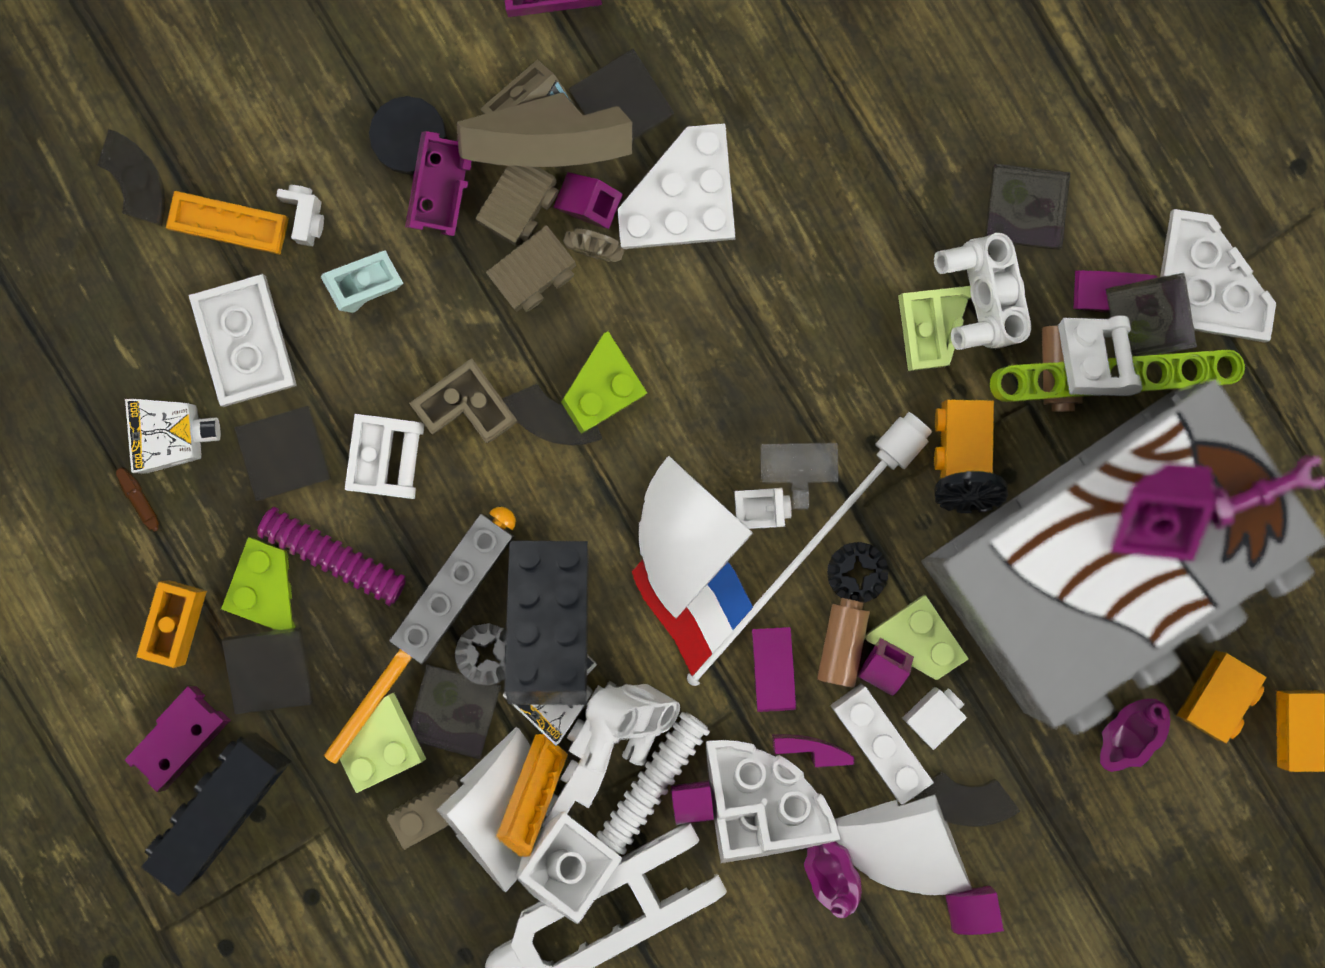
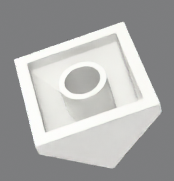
(567, 867)

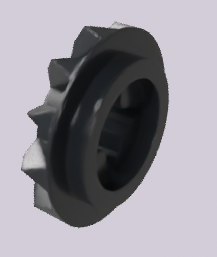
(844, 560)

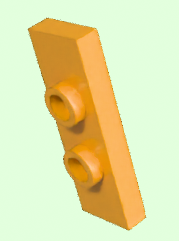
(227, 222)
(532, 796)

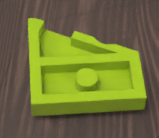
(602, 386)
(261, 586)

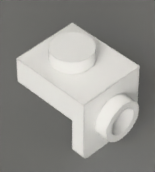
(307, 221)
(762, 508)

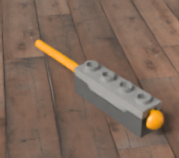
(435, 612)

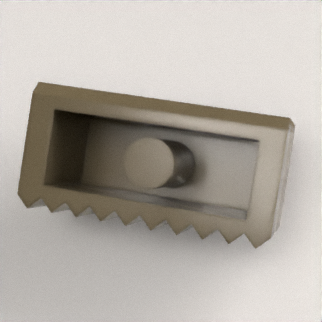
(517, 202)
(532, 270)
(420, 817)

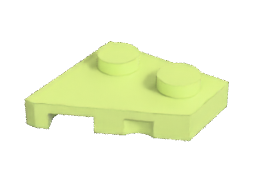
(928, 325)
(923, 635)
(382, 747)

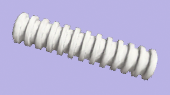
(652, 783)

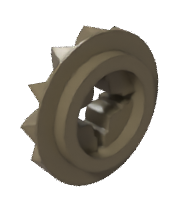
(593, 245)

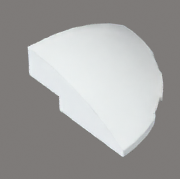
(684, 536)
(481, 803)
(763, 803)
(905, 847)

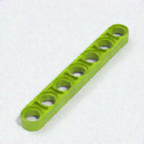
(1170, 366)

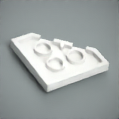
(683, 195)
(1218, 279)

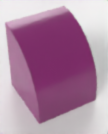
(588, 200)
(886, 667)
(692, 802)
(974, 911)

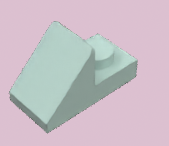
(361, 281)

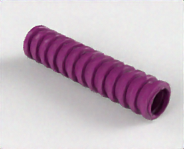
(331, 556)

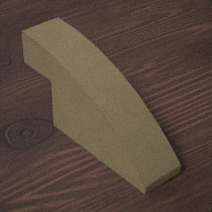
(545, 135)

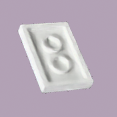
(242, 340)

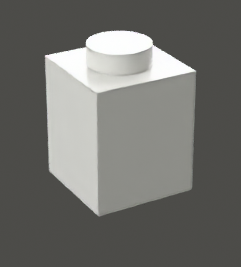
(935, 716)

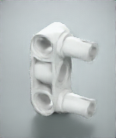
(995, 292)
(626, 713)

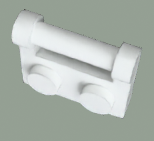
(1087, 356)
(371, 456)

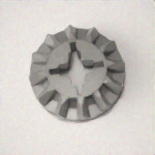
(467, 656)

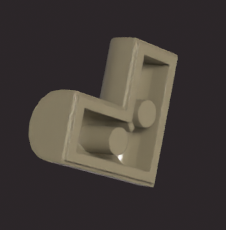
(469, 393)

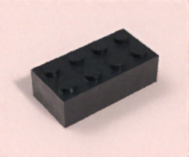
(547, 623)
(215, 814)

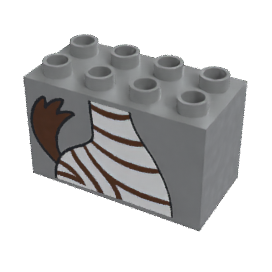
(1077, 620)

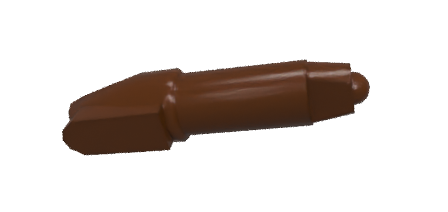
(133, 491)

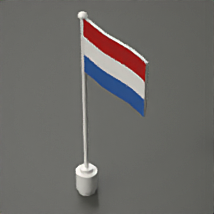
(723, 606)

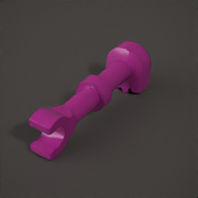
(1264, 492)

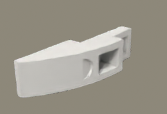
(580, 783)

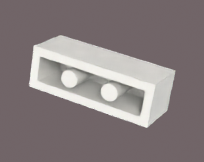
(881, 744)

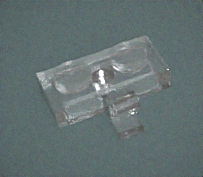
(799, 466)

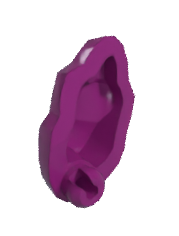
(1135, 735)
(833, 878)

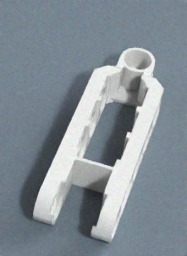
(658, 914)

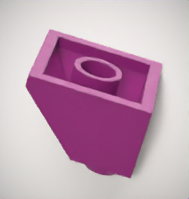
(1167, 513)

